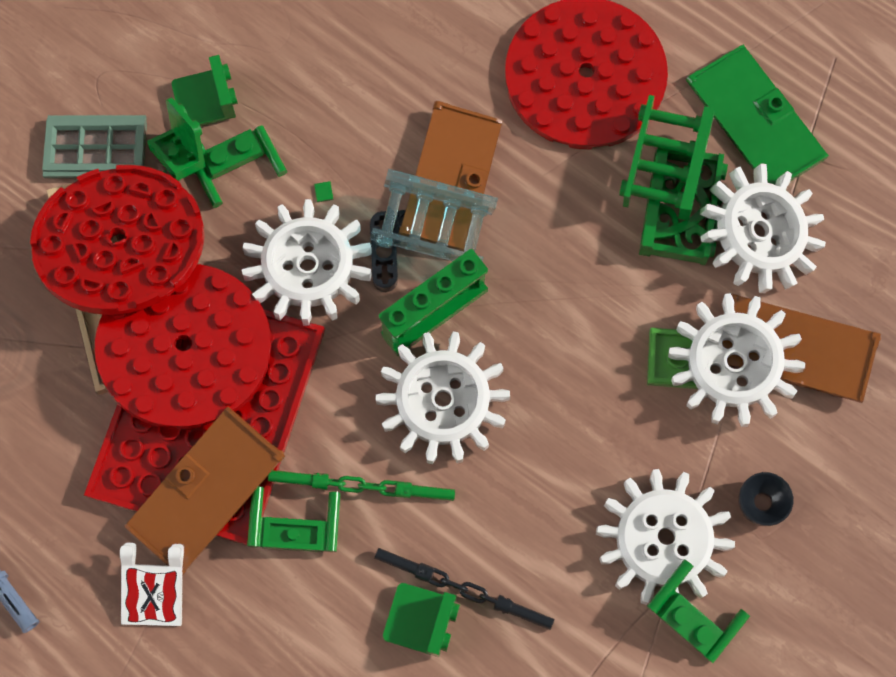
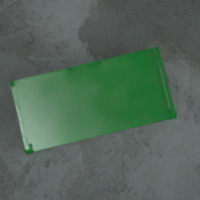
(756, 115)

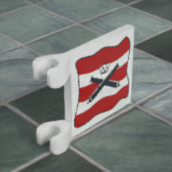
(151, 591)

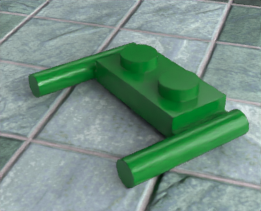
(234, 154)
(293, 533)
(689, 621)

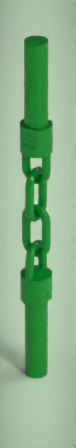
(402, 489)

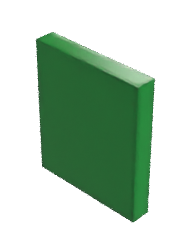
(323, 191)

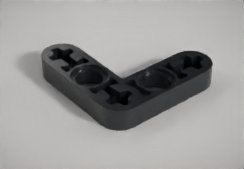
(392, 270)

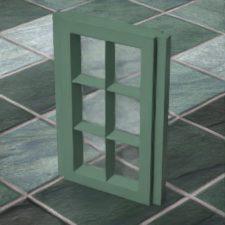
(92, 142)

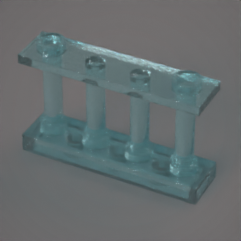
(426, 192)

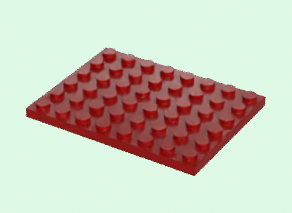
(141, 456)

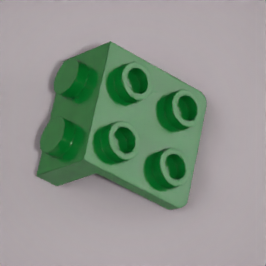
(207, 94)
(181, 147)
(421, 619)

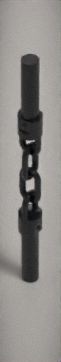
(425, 573)

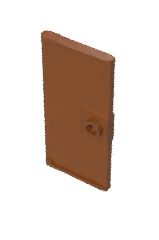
(458, 154)
(834, 353)
(205, 489)

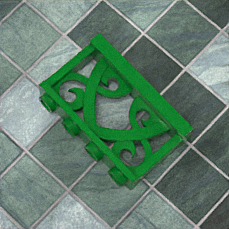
(656, 230)
(434, 301)

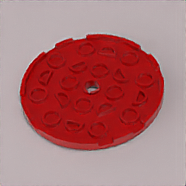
(577, 109)
(98, 277)
(192, 386)

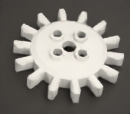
(784, 223)
(287, 245)
(747, 336)
(438, 370)
(636, 535)

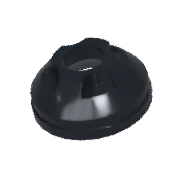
(776, 489)

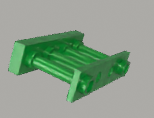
(688, 174)

